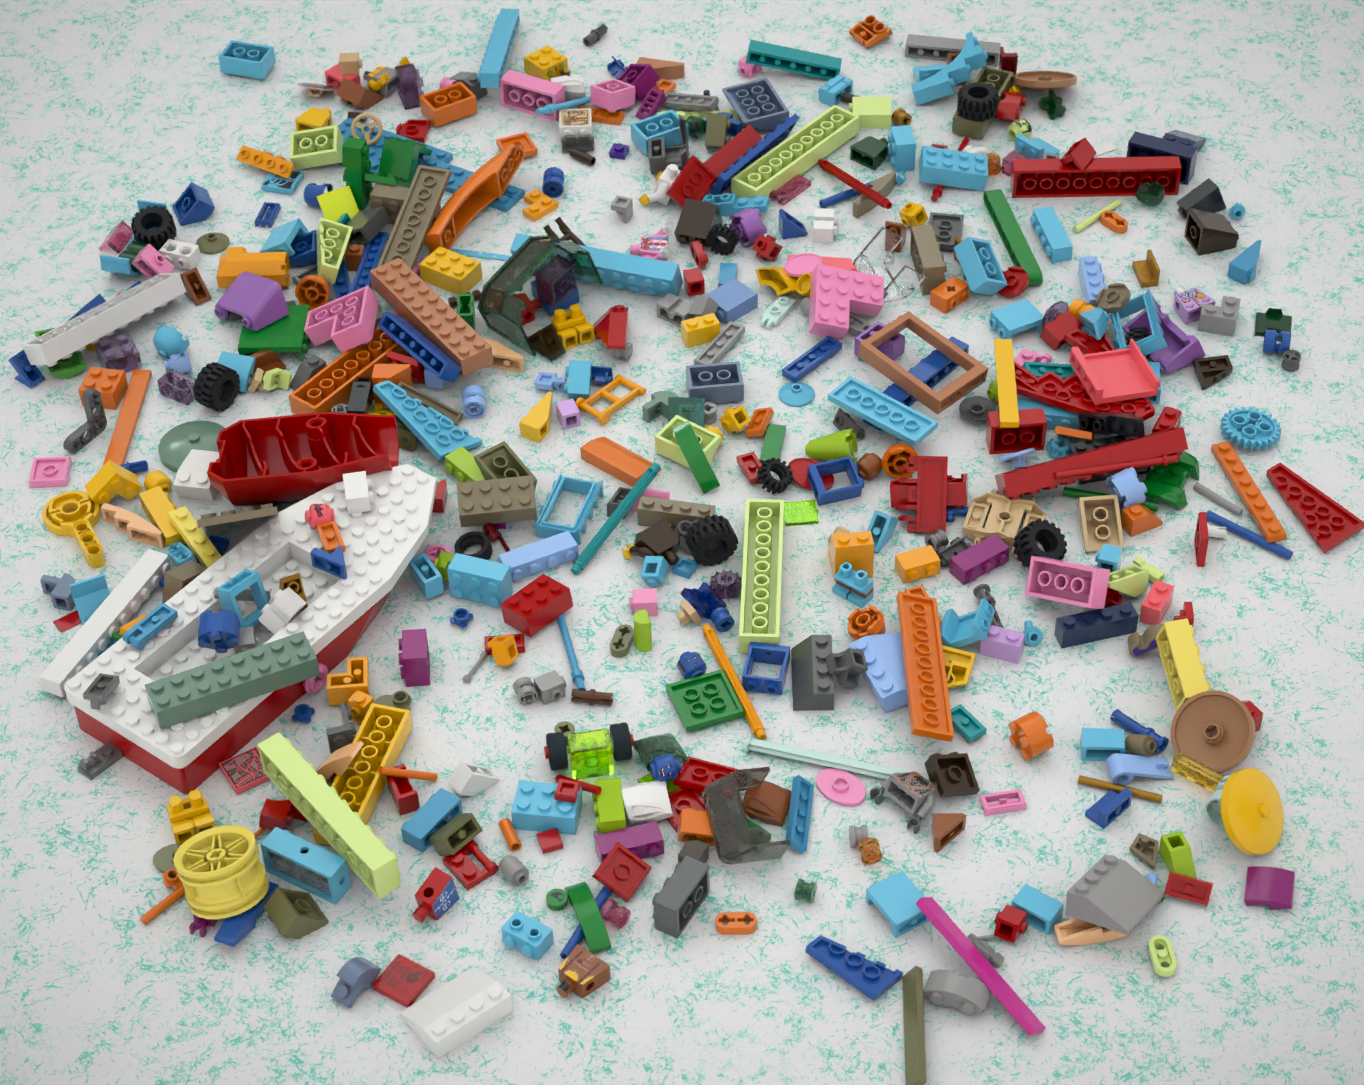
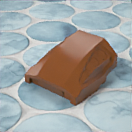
(767, 803)

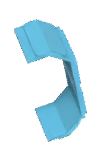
(122, 265)
(88, 597)

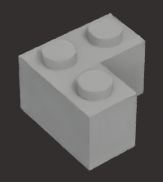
(1220, 319)

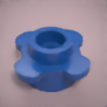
(461, 617)
(303, 713)

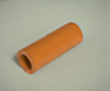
(509, 834)

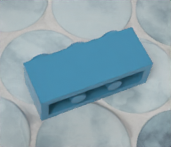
(430, 818)

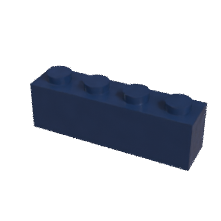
(1096, 625)

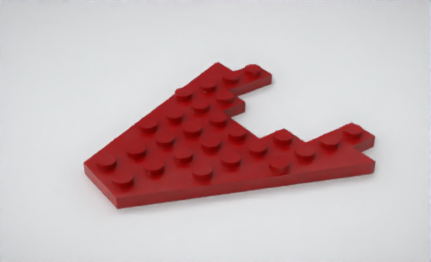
(1070, 392)

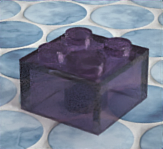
(409, 85)
(555, 280)
(118, 353)

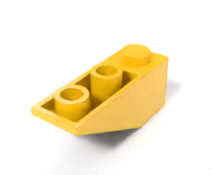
(537, 421)

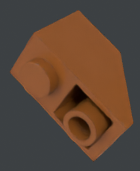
(899, 229)

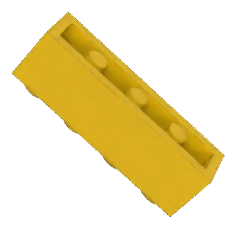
(156, 506)

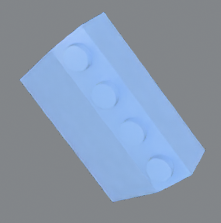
(885, 668)

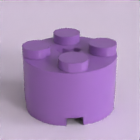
(748, 225)

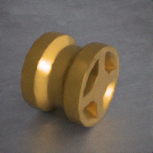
(900, 117)

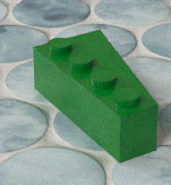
(357, 164)

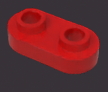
(698, 254)

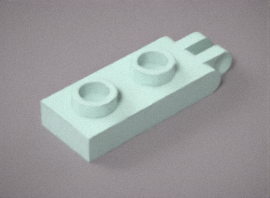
(777, 312)

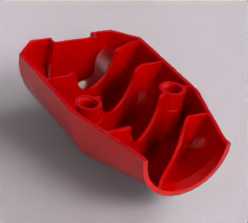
(280, 455)

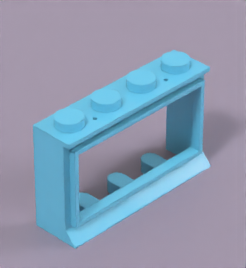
(1151, 343)
(591, 489)

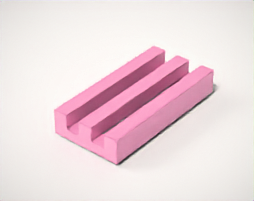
(1003, 804)

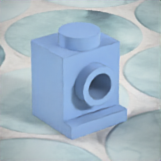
(178, 363)

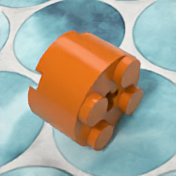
(1030, 735)

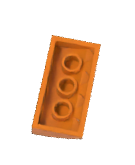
(615, 460)

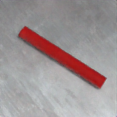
(585, 786)

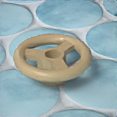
(377, 122)

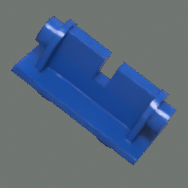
(616, 67)
(601, 374)

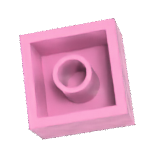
(612, 95)

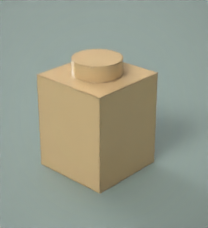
(350, 63)

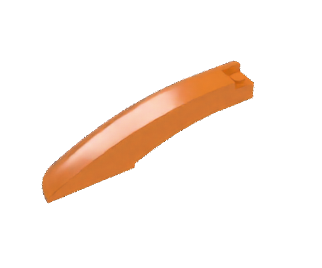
(473, 196)

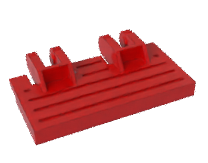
(929, 493)

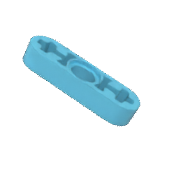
(179, 553)

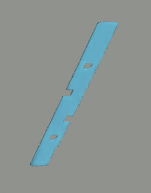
(483, 255)

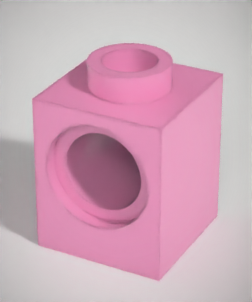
(746, 69)

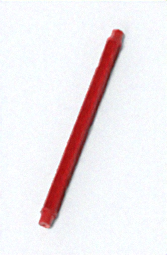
(855, 184)

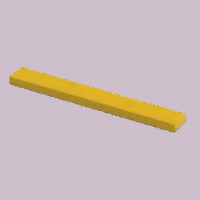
(1006, 383)

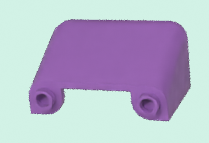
(254, 298)
(1180, 348)

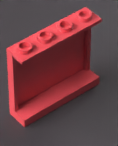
(1115, 374)

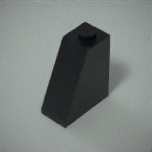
(1204, 197)

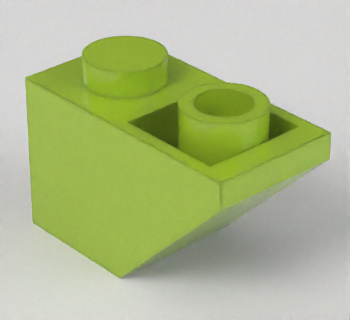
(1177, 854)

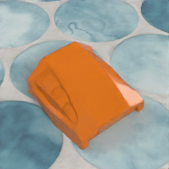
(870, 31)

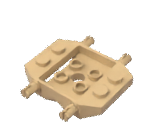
(1001, 507)

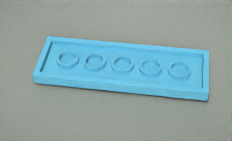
(882, 411)

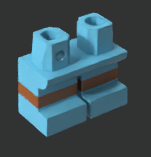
(853, 585)

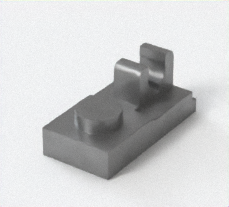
(101, 689)
(99, 760)

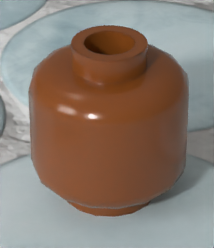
(869, 466)

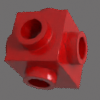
(767, 247)

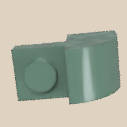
(657, 405)

